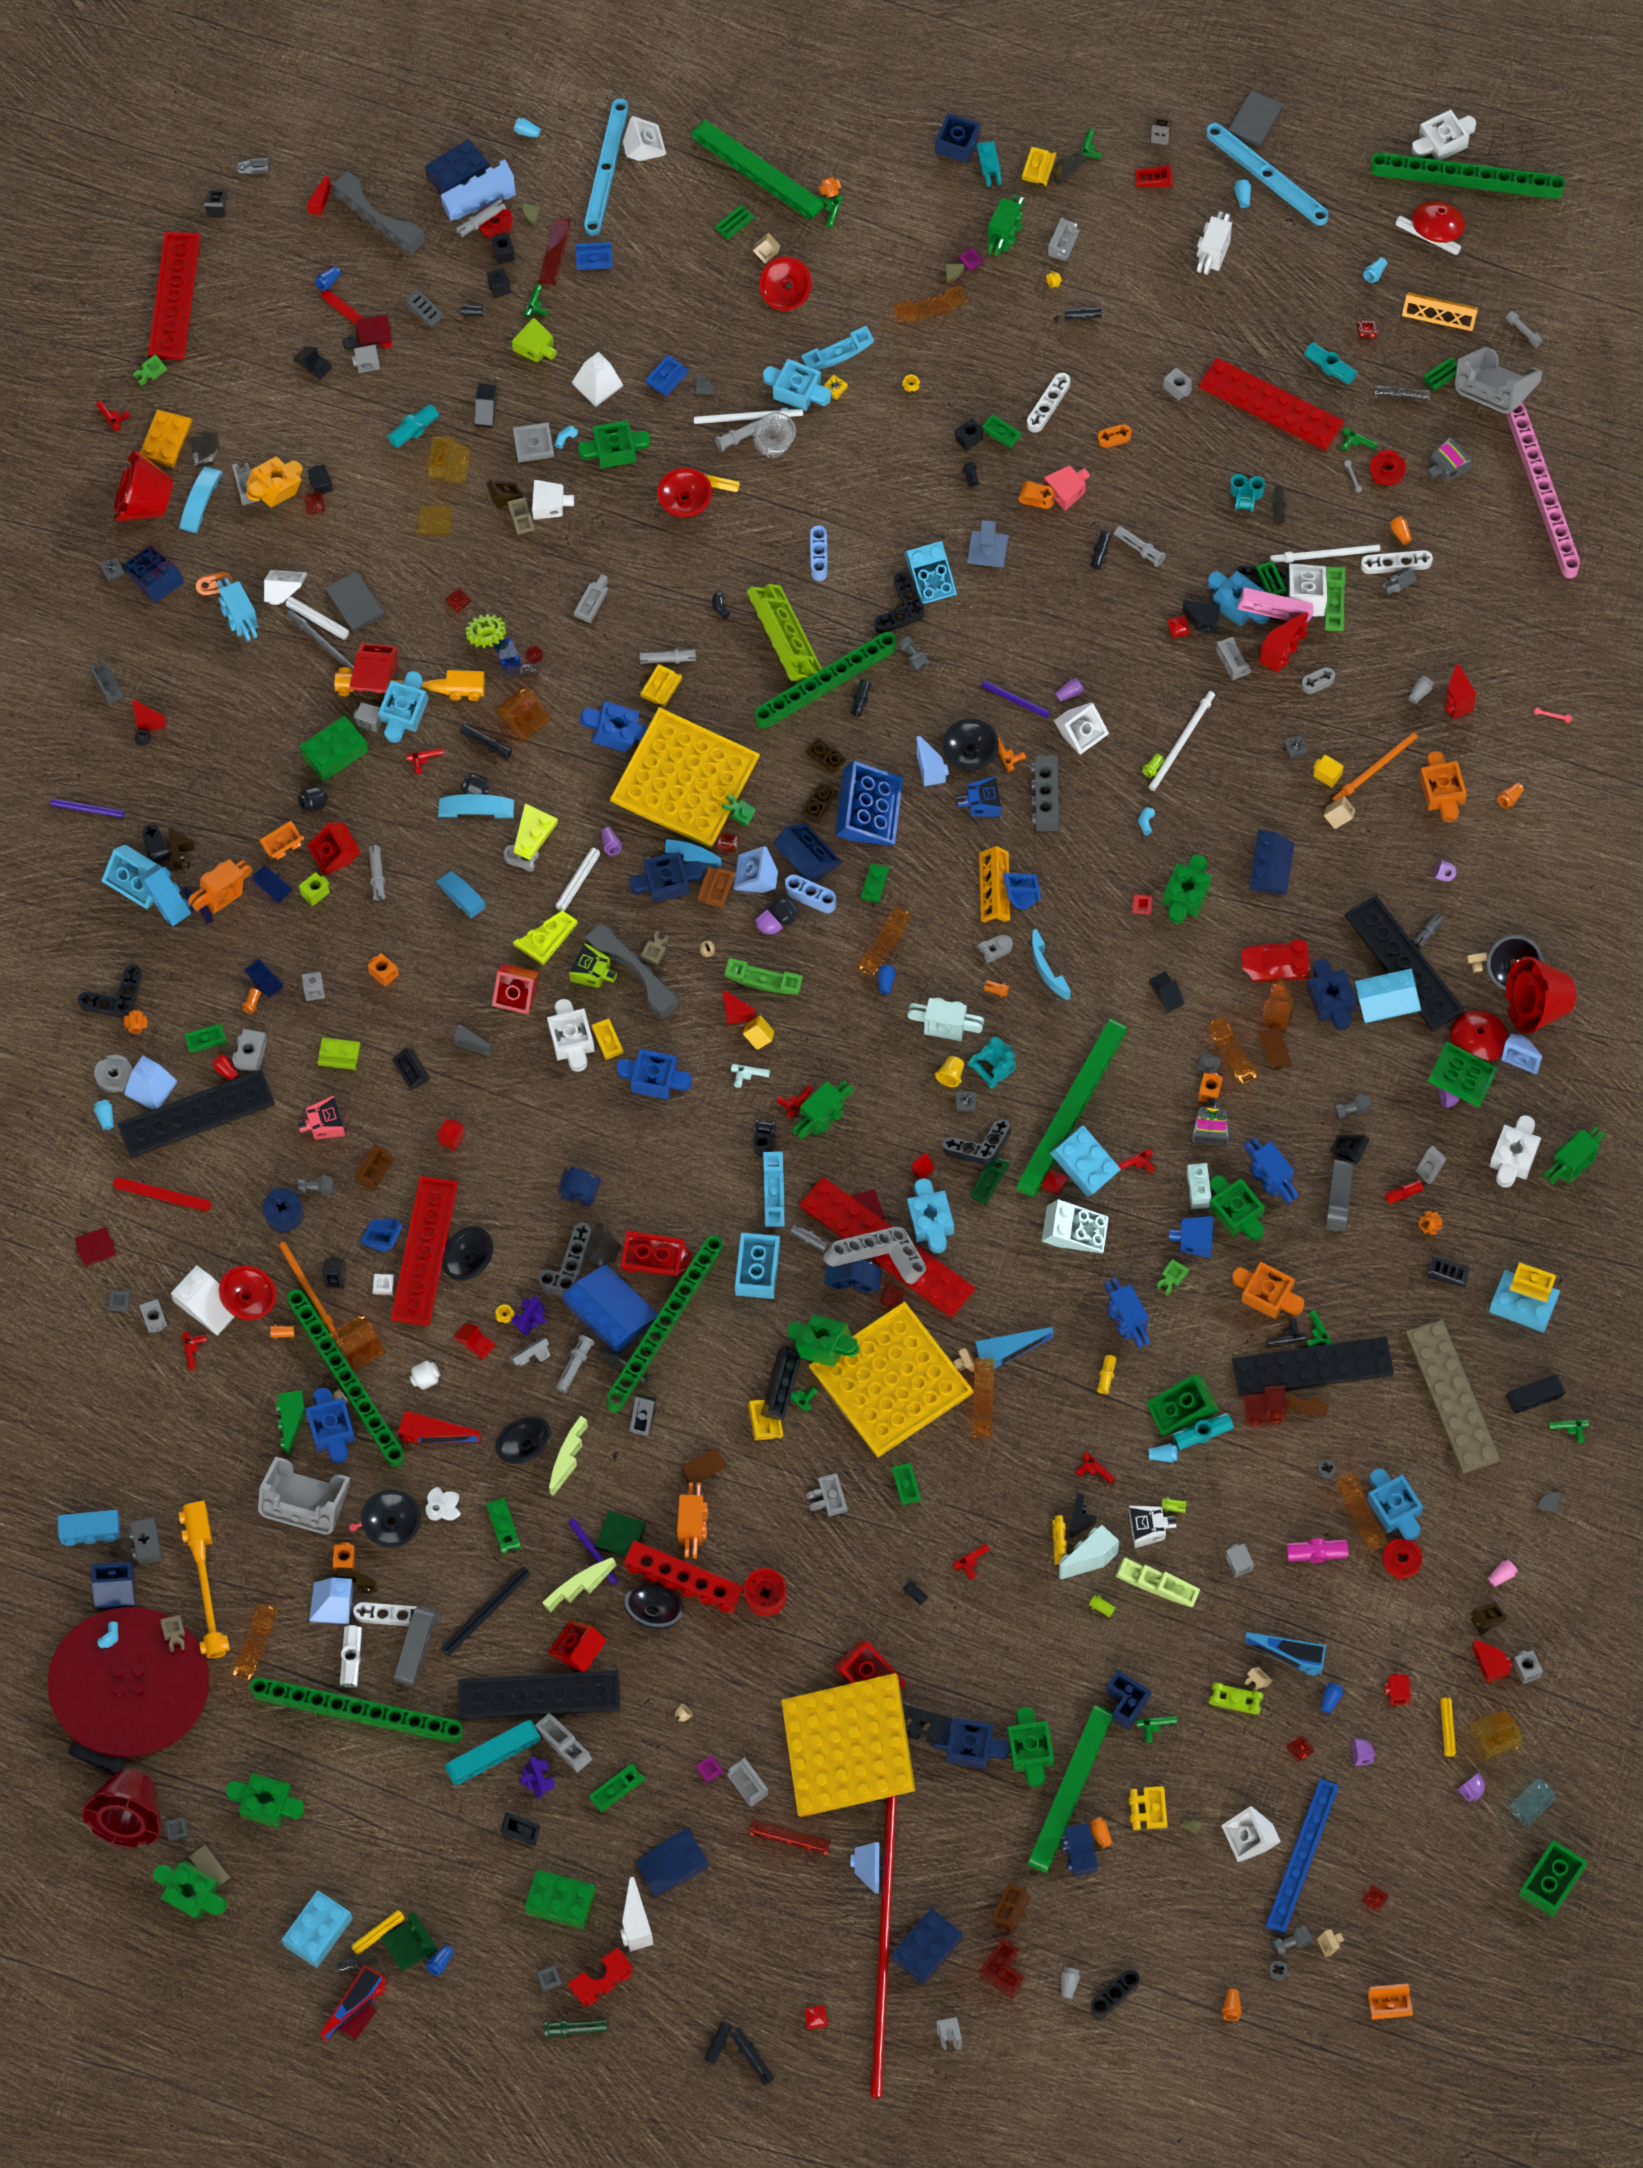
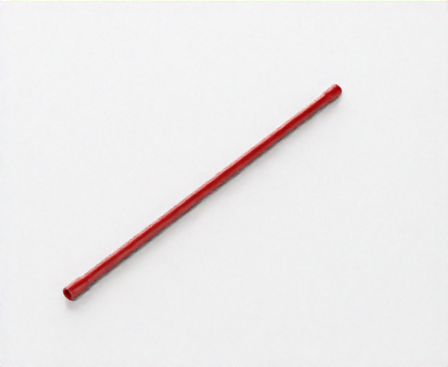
(876, 2087)

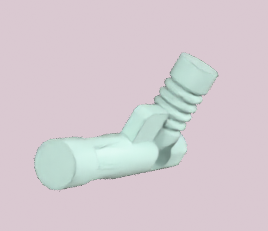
(747, 1073)

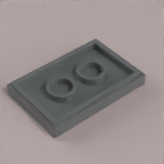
(1255, 118)
(354, 601)

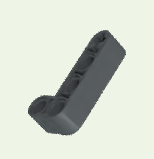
(1339, 1195)
(570, 1259)
(415, 1644)

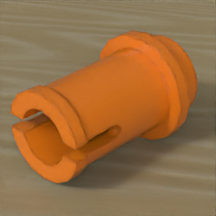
(996, 988)
(249, 1005)
(282, 1331)

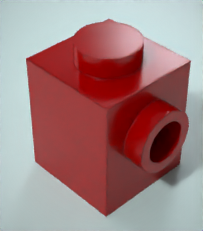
(451, 1134)
(1398, 1689)

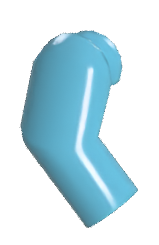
(563, 434)
(1144, 818)
(109, 1638)

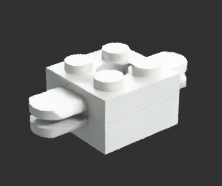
(1437, 130)
(1214, 243)
(570, 1035)
(1515, 1151)

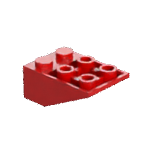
(1283, 642)
(374, 667)

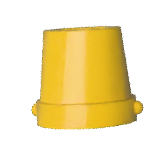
(950, 1072)

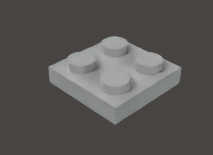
(533, 442)

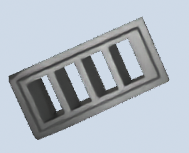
(413, 303)
(468, 1040)

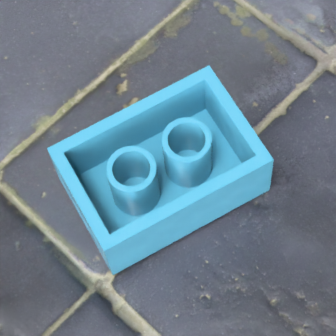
(1085, 1161)
(757, 1265)
(1522, 1308)
(317, 1929)

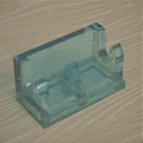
(1533, 1802)

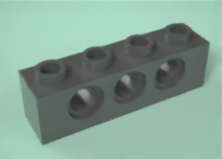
(1045, 766)

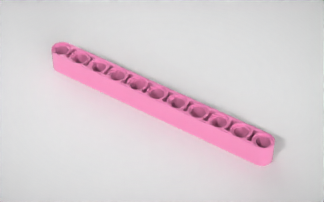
(1544, 496)

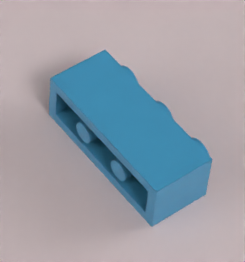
(165, 894)
(89, 1527)

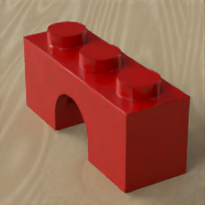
(588, 1990)

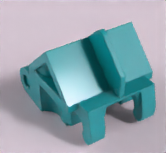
(999, 1056)

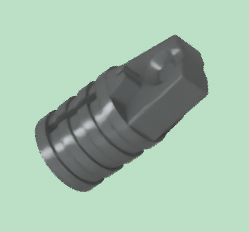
(254, 166)
(1400, 581)

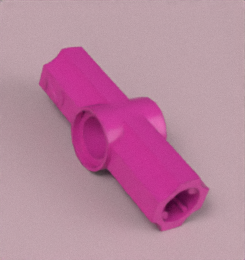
(1317, 1550)

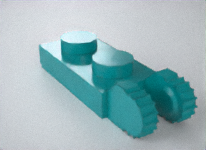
(989, 162)

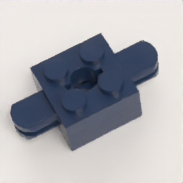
(666, 869)
(1331, 995)
(972, 1743)

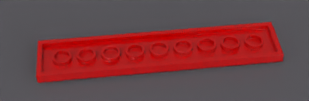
(850, 1219)

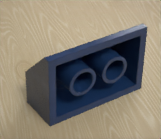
(806, 852)
(1271, 863)

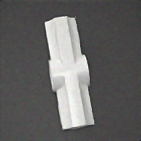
(351, 1645)

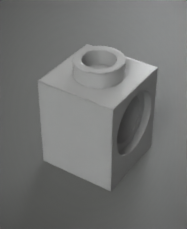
(366, 359)
(1177, 377)
(367, 717)
(313, 986)
(153, 1308)
(1239, 1559)
(1524, 1674)

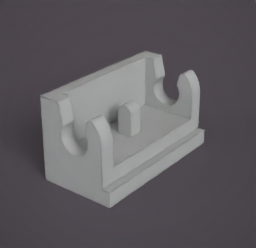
(1063, 240)
(241, 477)
(1232, 658)
(747, 1782)
(949, 2030)

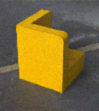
(758, 1032)

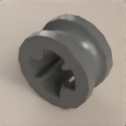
(1330, 1464)
(1279, 1964)

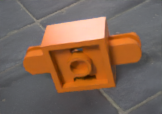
(1442, 786)
(220, 886)
(1274, 1285)
(692, 1520)

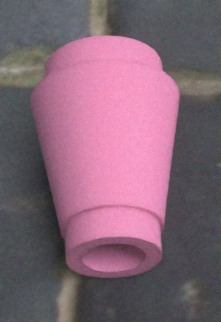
(1502, 1573)

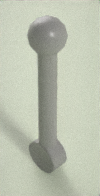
(1347, 464)

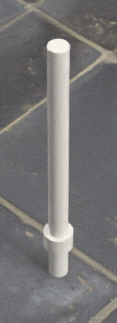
(745, 416)
(1289, 557)

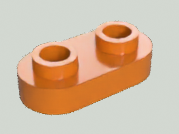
(211, 579)

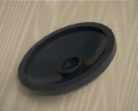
(970, 735)
(1506, 949)
(467, 1253)
(523, 1440)
(388, 1506)
(653, 1606)

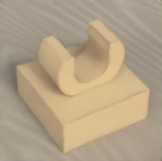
(1476, 960)
(966, 1360)
(1259, 1678)
(1329, 1942)

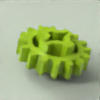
(485, 630)

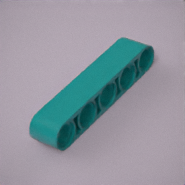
(492, 1752)

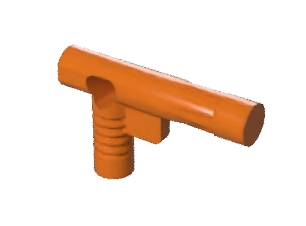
(1009, 756)

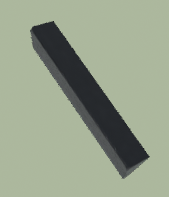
(781, 1384)

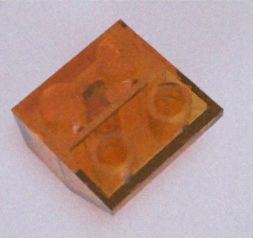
(1278, 1007)
(358, 1342)

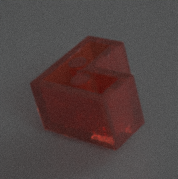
(1266, 1407)
(998, 1969)

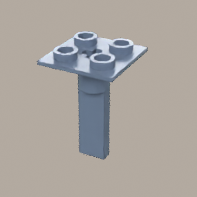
(987, 546)

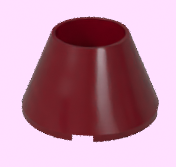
(124, 1810)

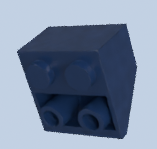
(113, 1585)

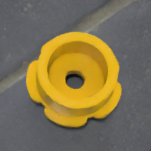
(1053, 279)
(911, 379)
(504, 1309)

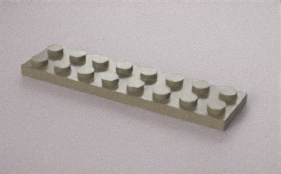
(1452, 1396)

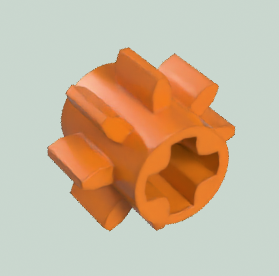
(829, 186)
(135, 1022)
(1430, 1222)

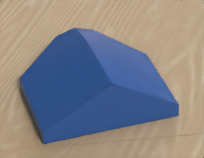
(1022, 889)
(381, 1234)

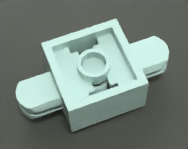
(945, 1018)

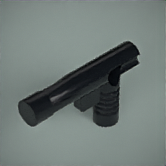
(1288, 1335)

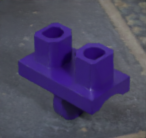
(531, 1317)
(533, 1777)

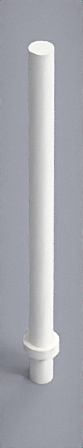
(1205, 703)

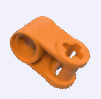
(1036, 494)

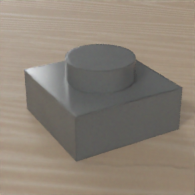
(1208, 1064)

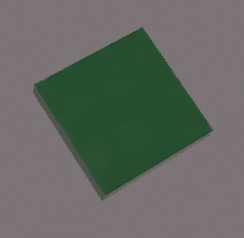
(619, 1533)

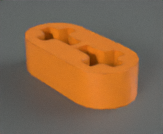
(1114, 436)

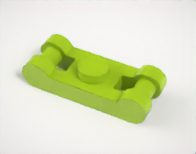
(1236, 1698)

